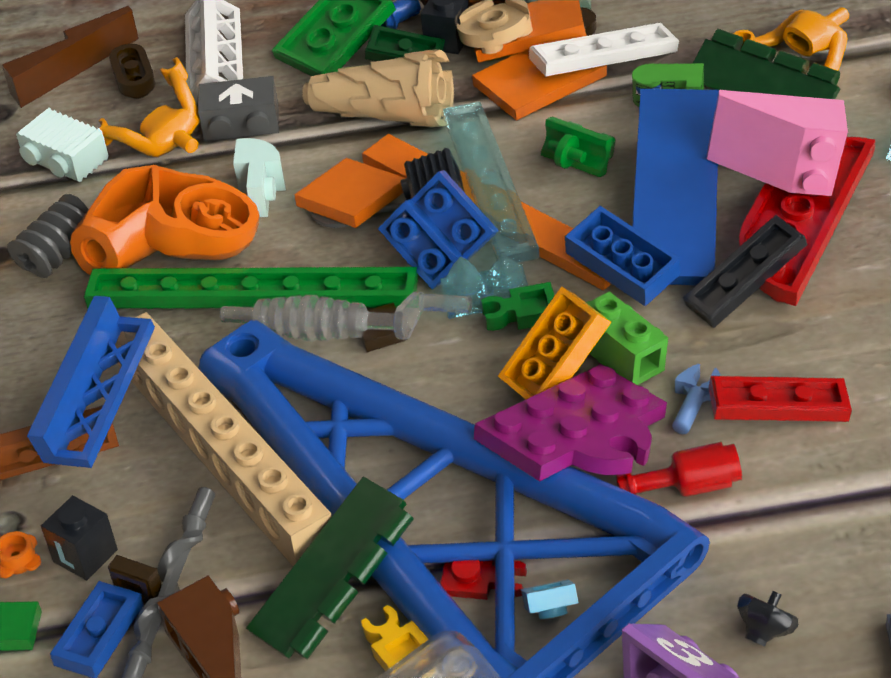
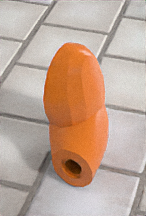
(163, 212)

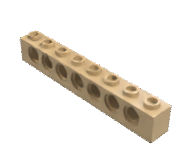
(228, 445)

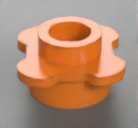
(17, 554)

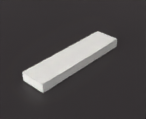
(603, 49)

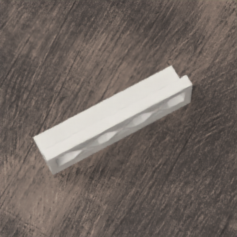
(205, 41)

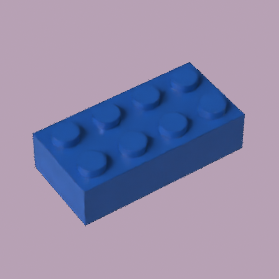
(622, 255)

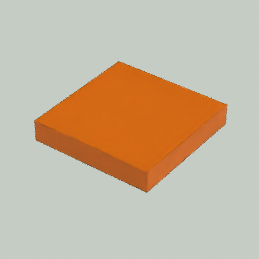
(350, 192)

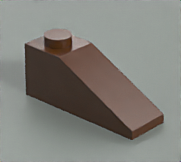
(204, 628)

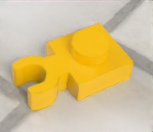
(390, 640)

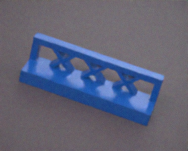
(75, 384)

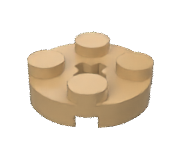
(493, 25)

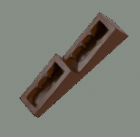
(82, 48)

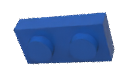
(97, 629)

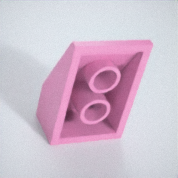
(780, 139)

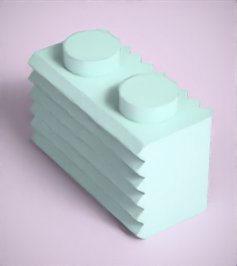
(62, 145)

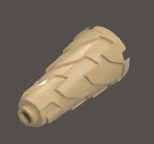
(390, 90)

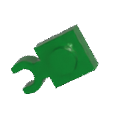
(522, 307)

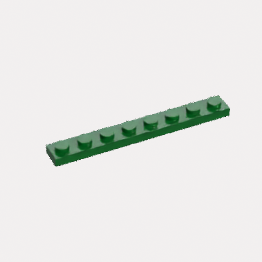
(244, 286)

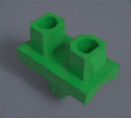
(577, 147)

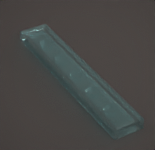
(490, 181)

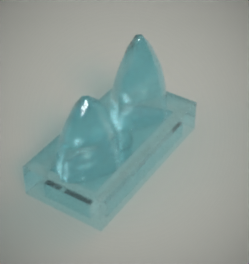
(467, 281)

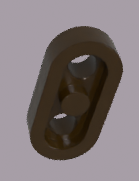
(132, 70)

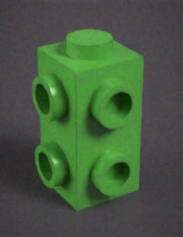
(630, 342)

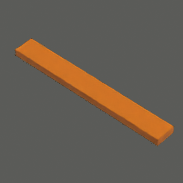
(392, 153)

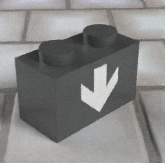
(238, 108)

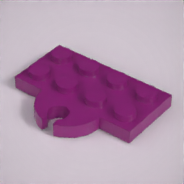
(584, 422)

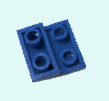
(437, 228)

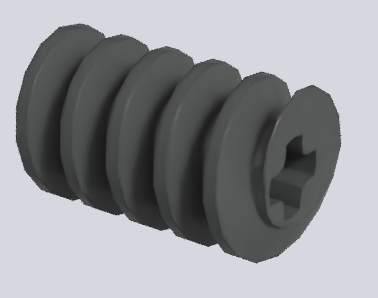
(48, 238)

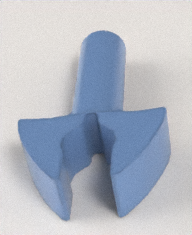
(695, 395)

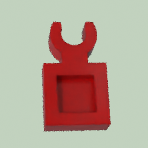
(475, 578)

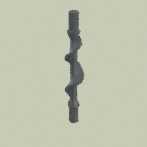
(169, 573)

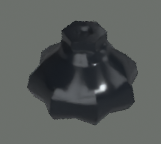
(764, 619)

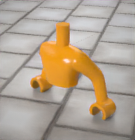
(808, 33)
(165, 126)

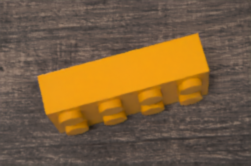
(554, 345)

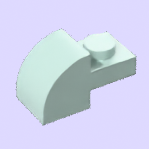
(258, 171)

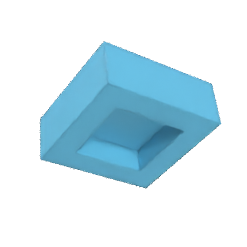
(550, 599)

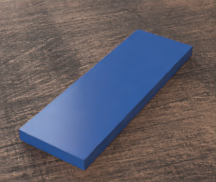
(675, 180)

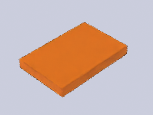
(550, 23)
(523, 89)

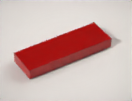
(779, 398)

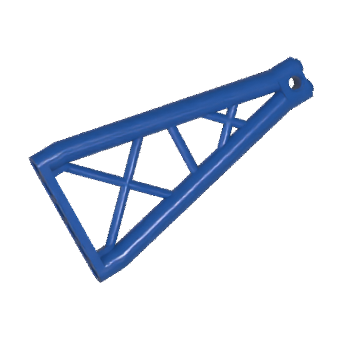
(257, 358)

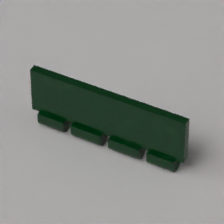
(755, 73)
(320, 577)

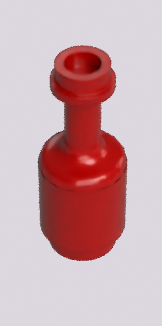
(698, 468)

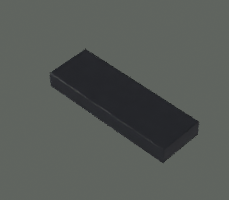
(745, 271)

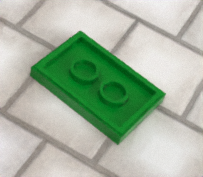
(331, 34)

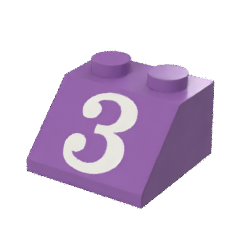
(662, 653)

